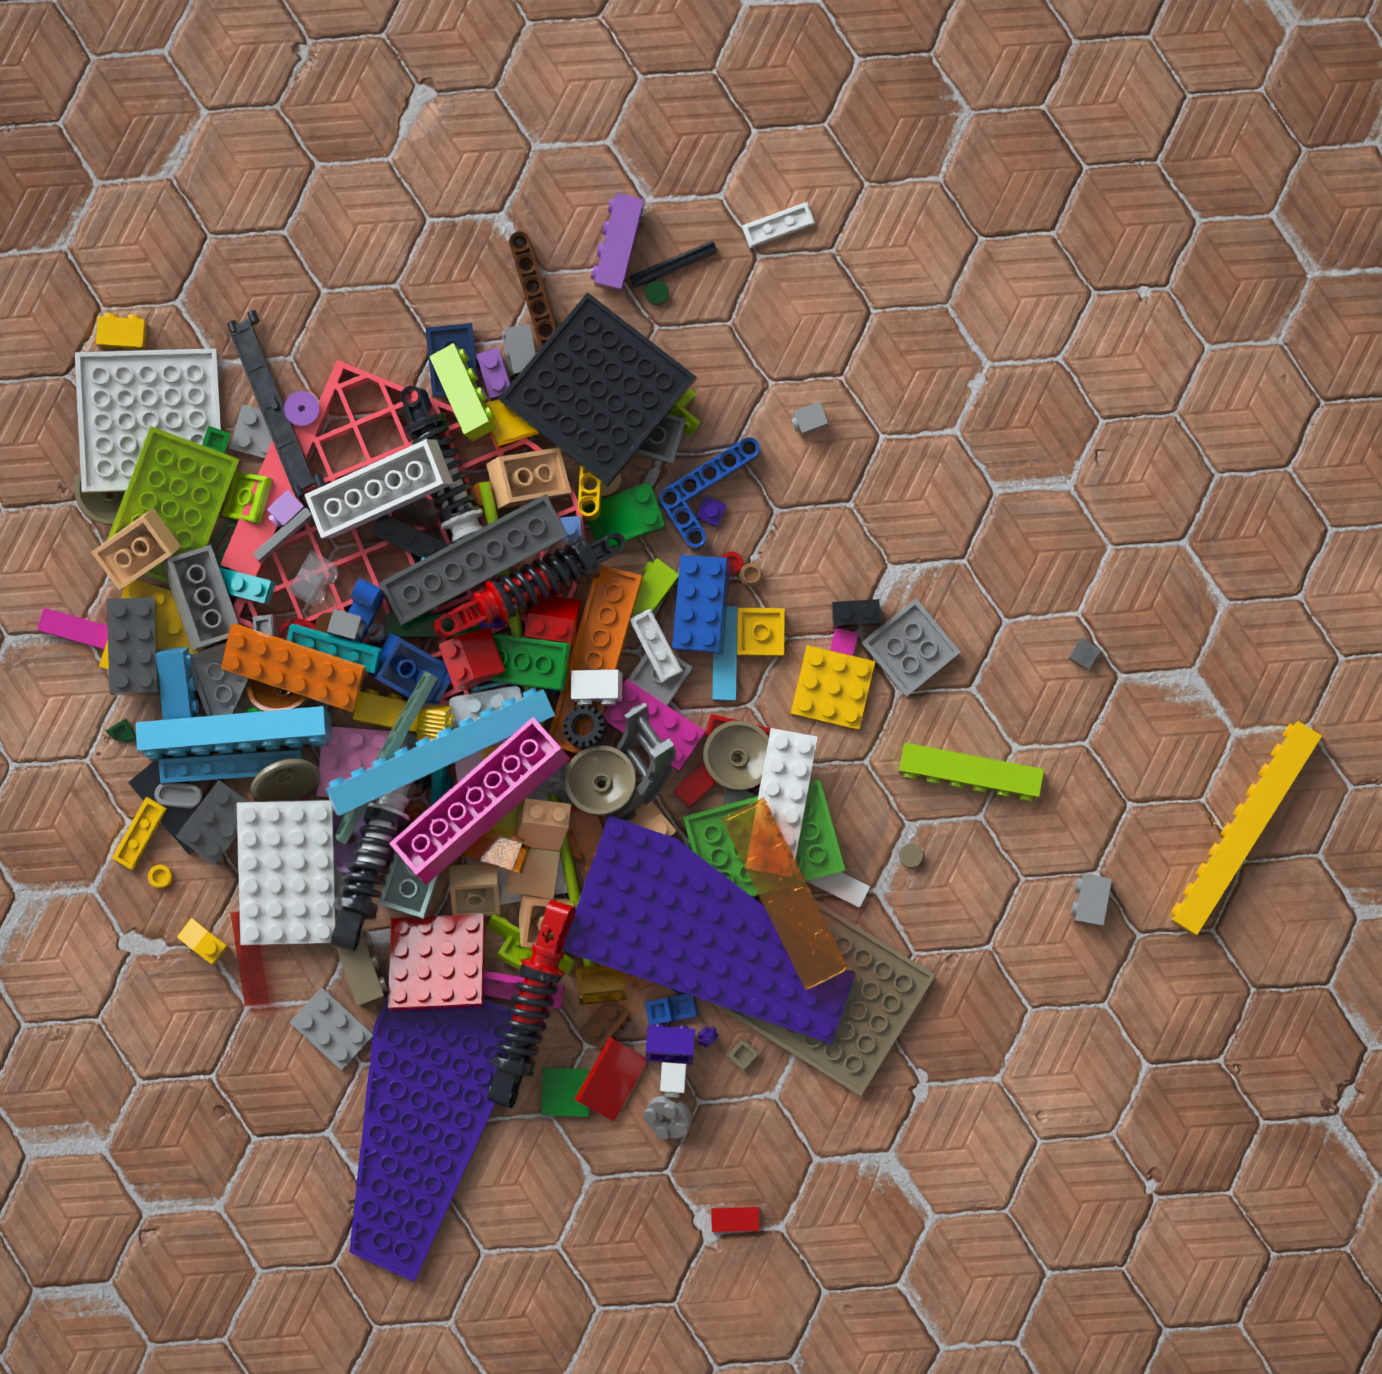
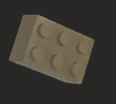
(363, 973)

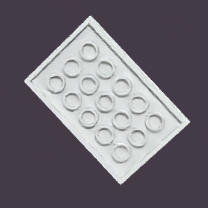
(286, 872)

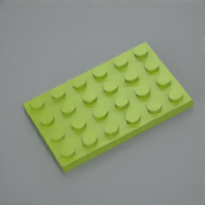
(183, 487)

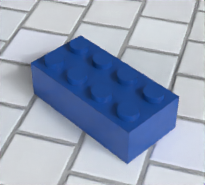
(701, 604)

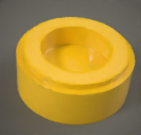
(160, 876)

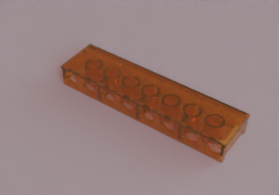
(784, 893)

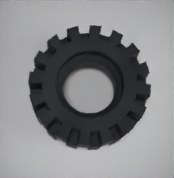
(598, 726)

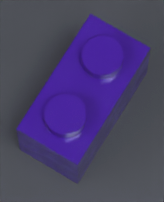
(670, 1044)

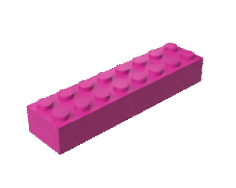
(479, 801)

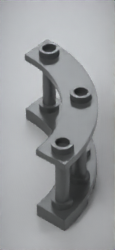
(661, 754)

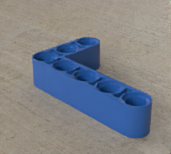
(703, 485)
(366, 603)

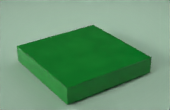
(560, 1090)

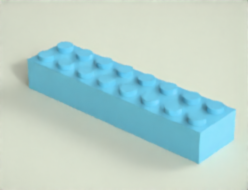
(234, 732)

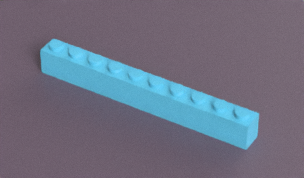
(438, 752)

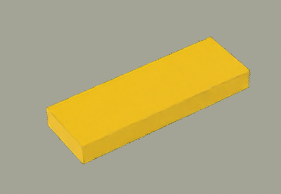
(139, 833)

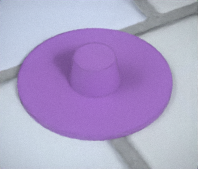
(301, 408)

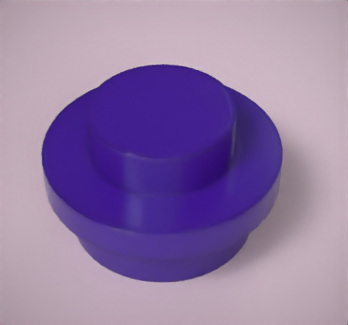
(707, 1036)

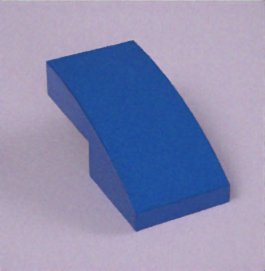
(671, 1009)

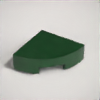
(122, 731)

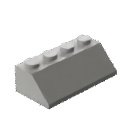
(200, 597)

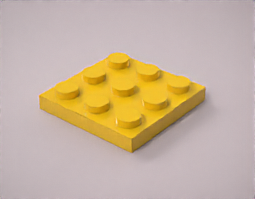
(832, 687)

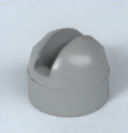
(380, 635)

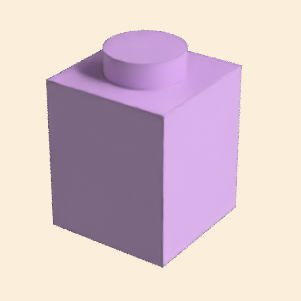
(284, 509)

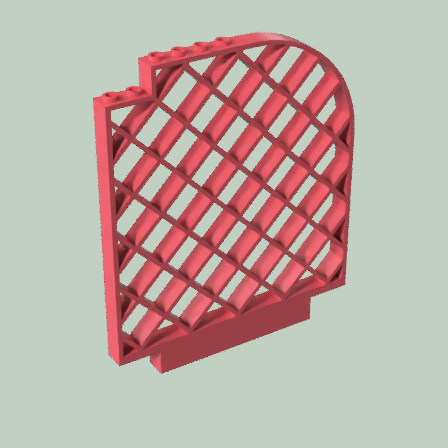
(251, 536)

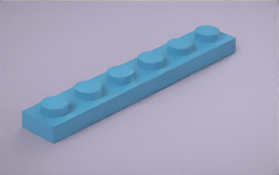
(220, 766)

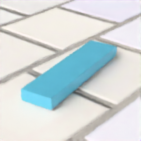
(725, 665)

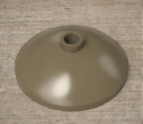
(97, 505)
(733, 740)
(596, 766)
(286, 781)

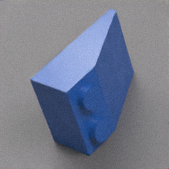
(403, 666)

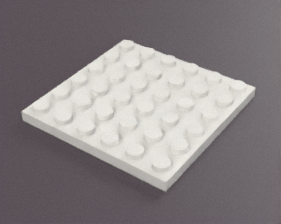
(127, 394)

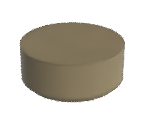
(910, 855)

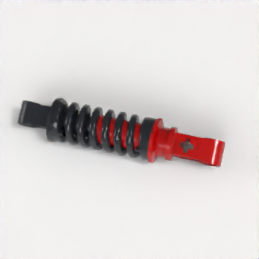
(531, 583)
(531, 1009)

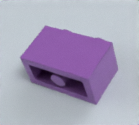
(493, 373)

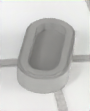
(178, 795)

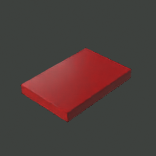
(611, 1079)

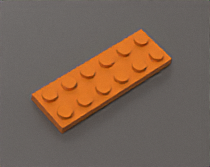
(293, 667)

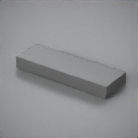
(283, 535)

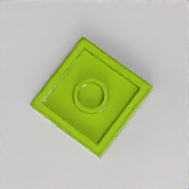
(238, 497)

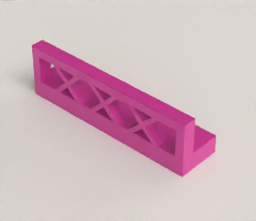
(503, 987)

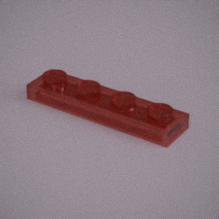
(250, 968)

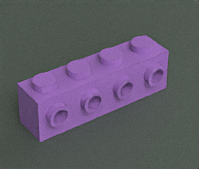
(618, 243)

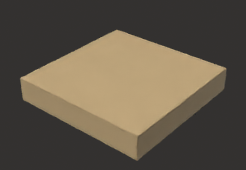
(538, 874)

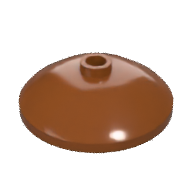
(271, 698)

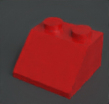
(554, 620)
(472, 658)

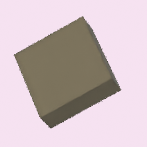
(743, 1054)

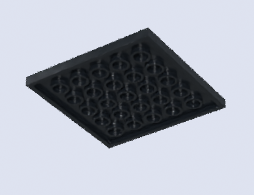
(597, 389)

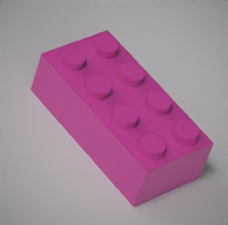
(662, 718)

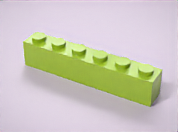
(971, 770)

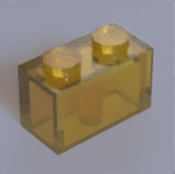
(600, 985)

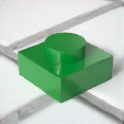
(216, 439)

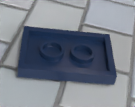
(440, 338)

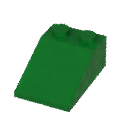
(630, 513)

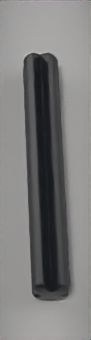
(673, 264)

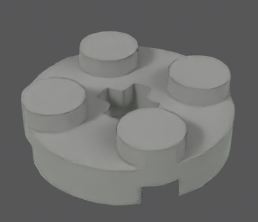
(664, 1127)

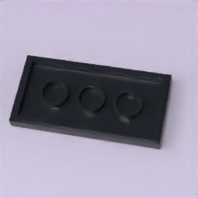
(145, 786)

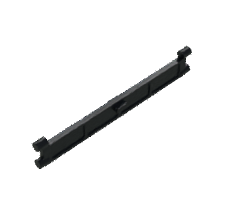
(272, 405)

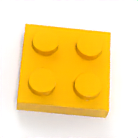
(760, 631)

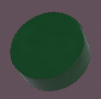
(657, 292)

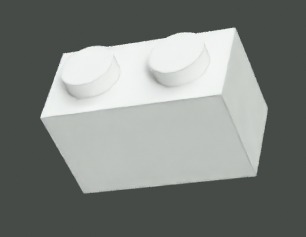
(596, 686)
(673, 1079)

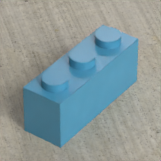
(176, 683)

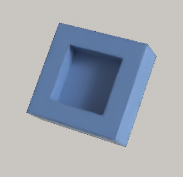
(572, 526)

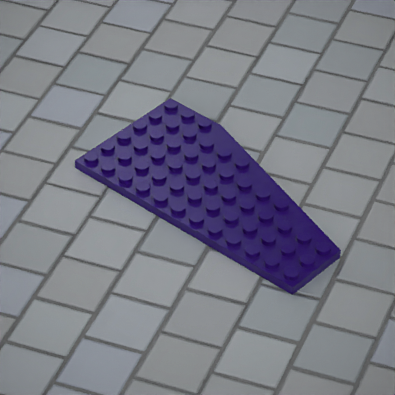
(688, 927)
(420, 1126)

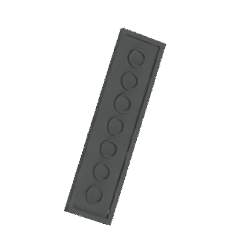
(474, 559)

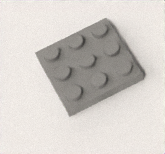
(910, 647)

